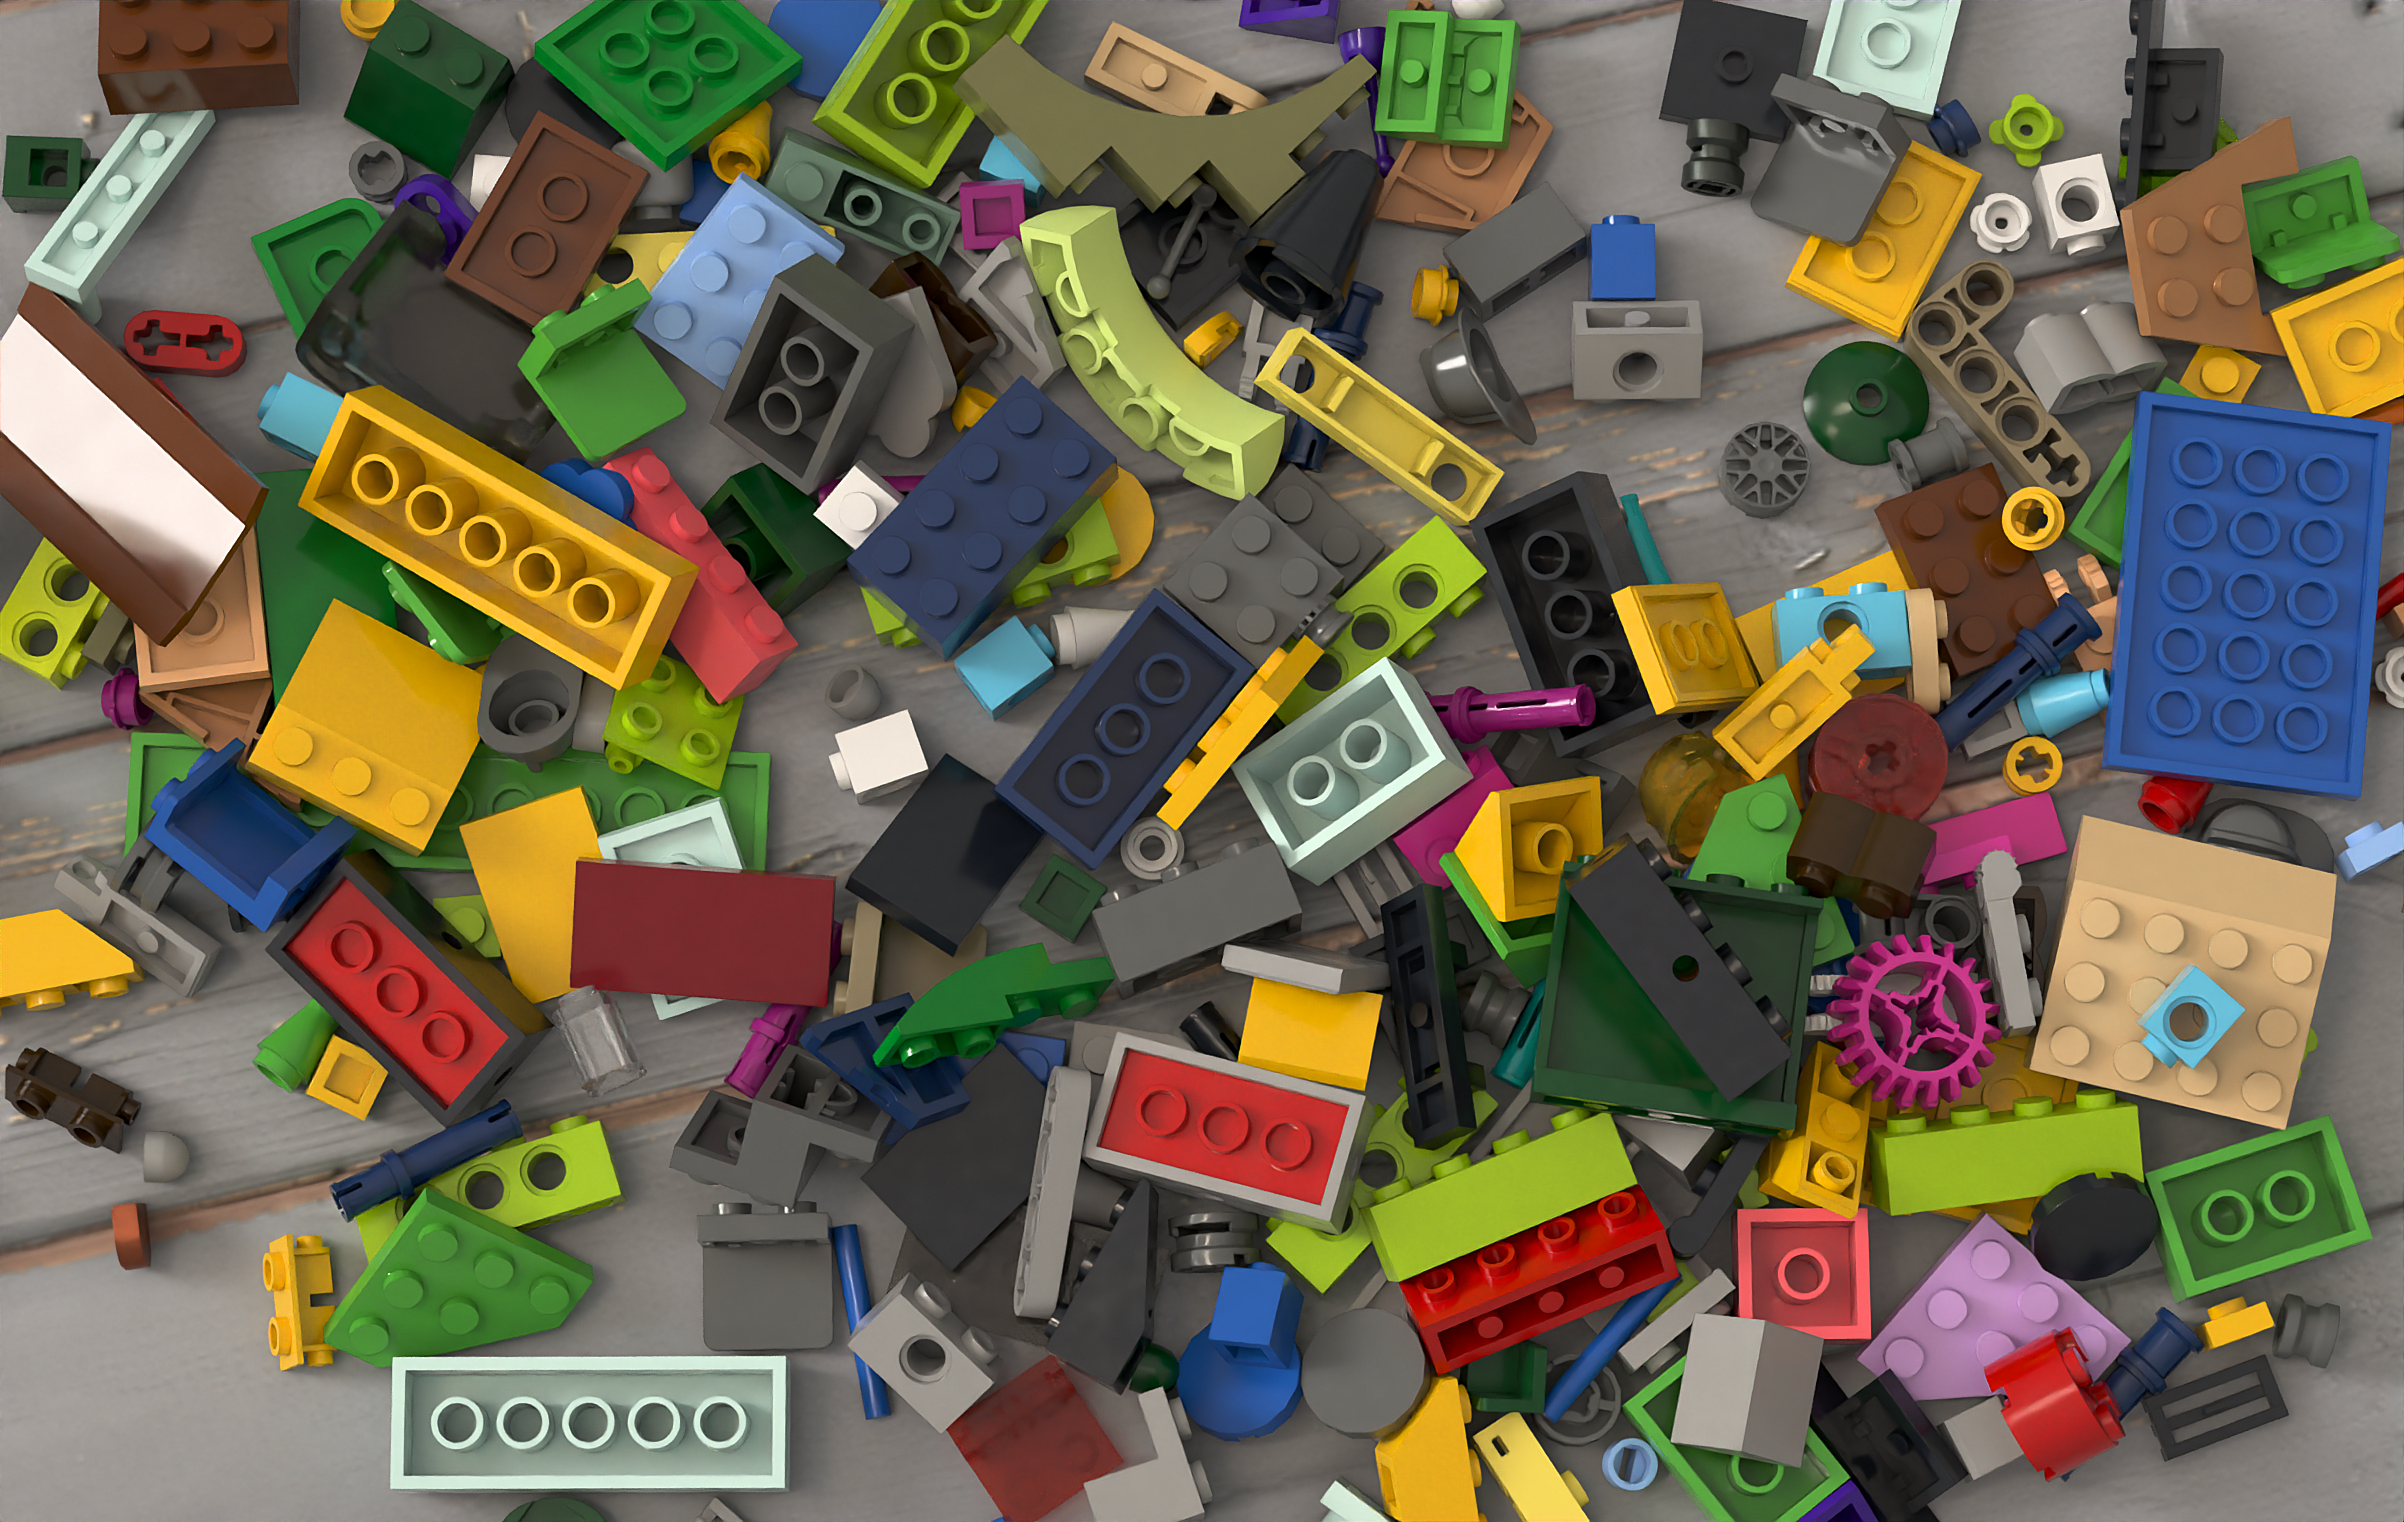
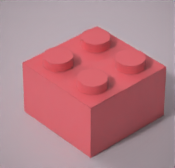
(1803, 1271)

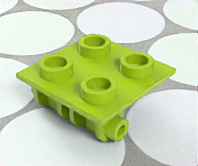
(672, 724)

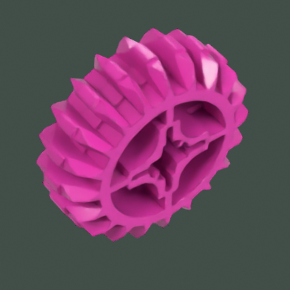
(1938, 1032)

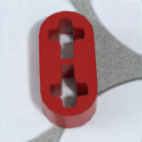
(186, 329)

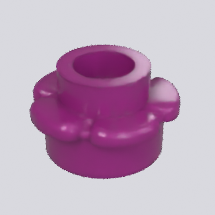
(122, 701)

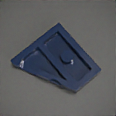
(907, 1094)

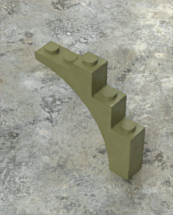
(1065, 132)

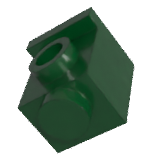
(32, 162)

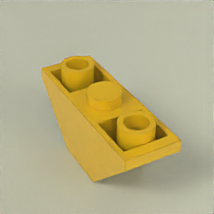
(55, 957)
(1830, 1135)
(1427, 1463)

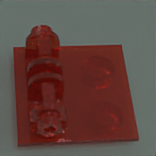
(1034, 1442)

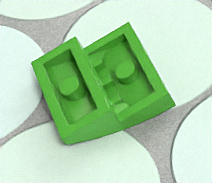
(1448, 79)

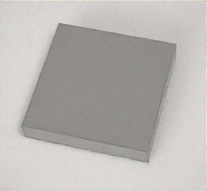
(1306, 966)

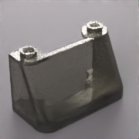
(426, 339)

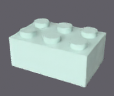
(1351, 771)

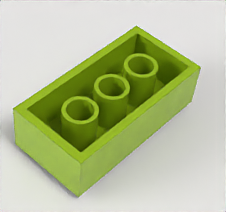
(897, 88)

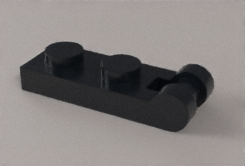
(1717, 1188)

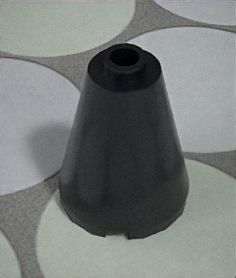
(1312, 240)

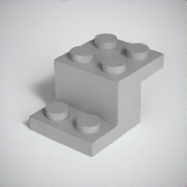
(1160, 1488)

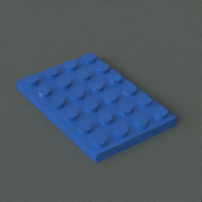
(2247, 596)

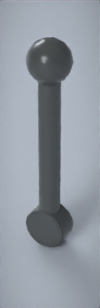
(1202, 200)

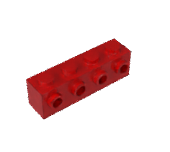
(1539, 1279)

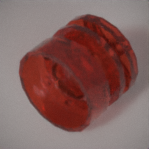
(1863, 729)

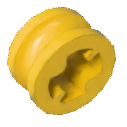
(2039, 749)

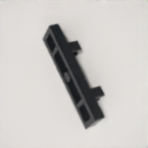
(1429, 1017)

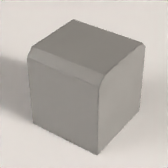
(1981, 1438)

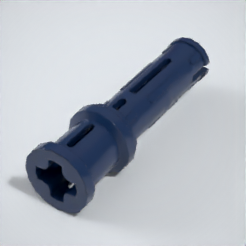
(1347, 338)
(2035, 655)
(2150, 1362)

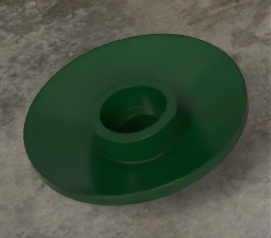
(1842, 423)

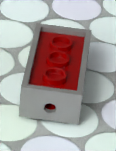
(1228, 1133)

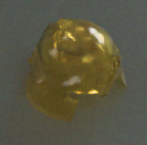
(1683, 789)

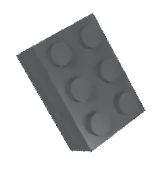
(812, 373)
(1193, 914)

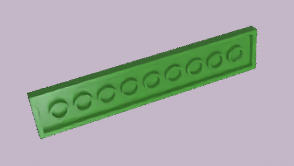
(495, 784)

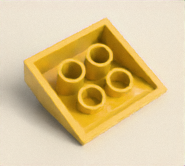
(372, 729)

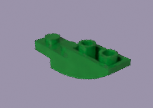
(982, 999)

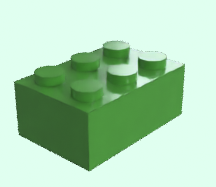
(2255, 1209)
(1725, 1484)

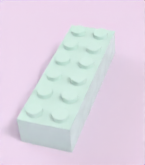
(590, 1424)

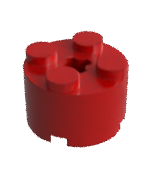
(2054, 1404)

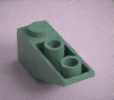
(859, 197)

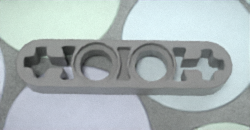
(1052, 1192)

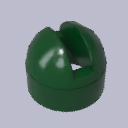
(1156, 1369)

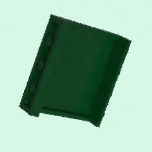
(1616, 1053)

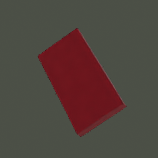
(702, 931)

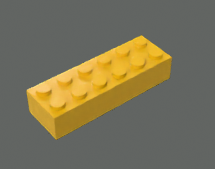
(498, 536)

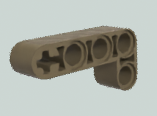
(2008, 393)

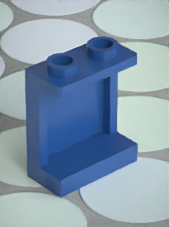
(243, 838)

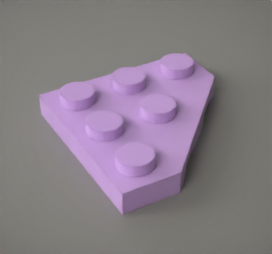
(1977, 1307)

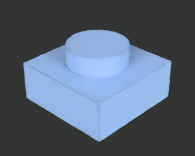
(2369, 849)

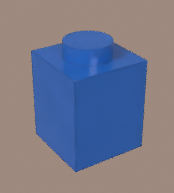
(1621, 260)
(1256, 1316)

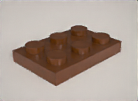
(547, 222)
(1957, 547)

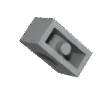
(1611, 330)
(933, 1386)

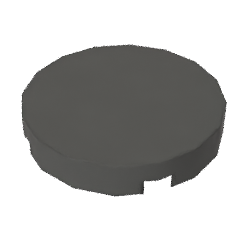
(1365, 1373)

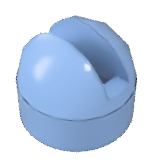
(1640, 1467)

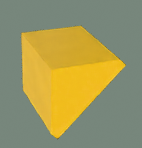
(1525, 837)
(1310, 1033)

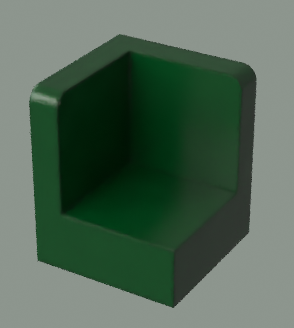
(1508, 1379)

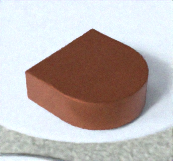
(132, 1235)

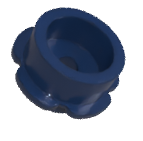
(1953, 129)

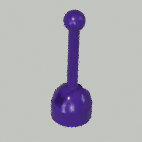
(1370, 43)

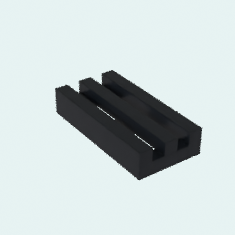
(2162, 1427)

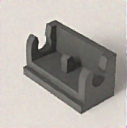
(1516, 252)

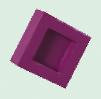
(991, 211)

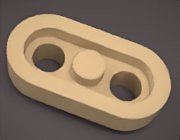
(1926, 680)

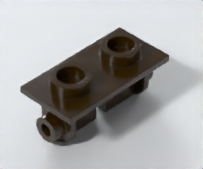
(43, 1088)

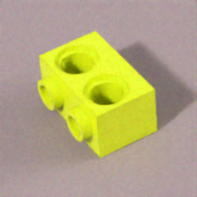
(39, 606)

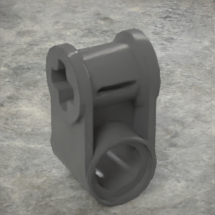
(1929, 909)

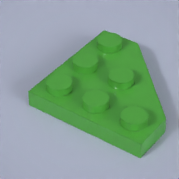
(1752, 842)
(453, 1285)

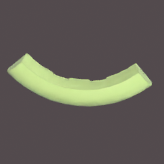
(1135, 365)

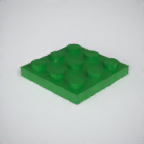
(668, 68)

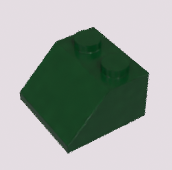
(428, 88)
(775, 536)

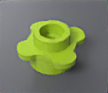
(2026, 112)

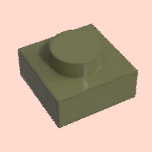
(111, 641)

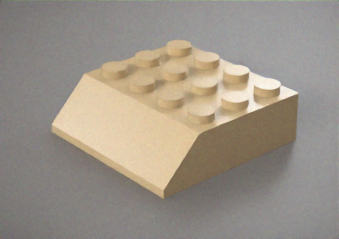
(2131, 923)

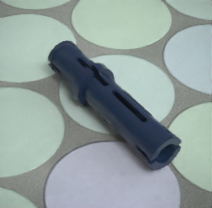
(403, 1171)

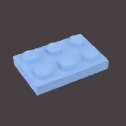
(723, 273)

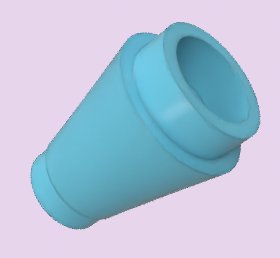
(2063, 701)

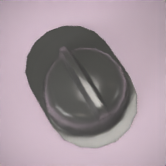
(1471, 382)
(529, 702)
(2263, 832)

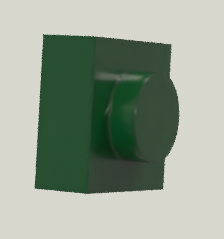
(1063, 898)

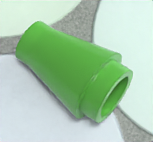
(296, 1047)

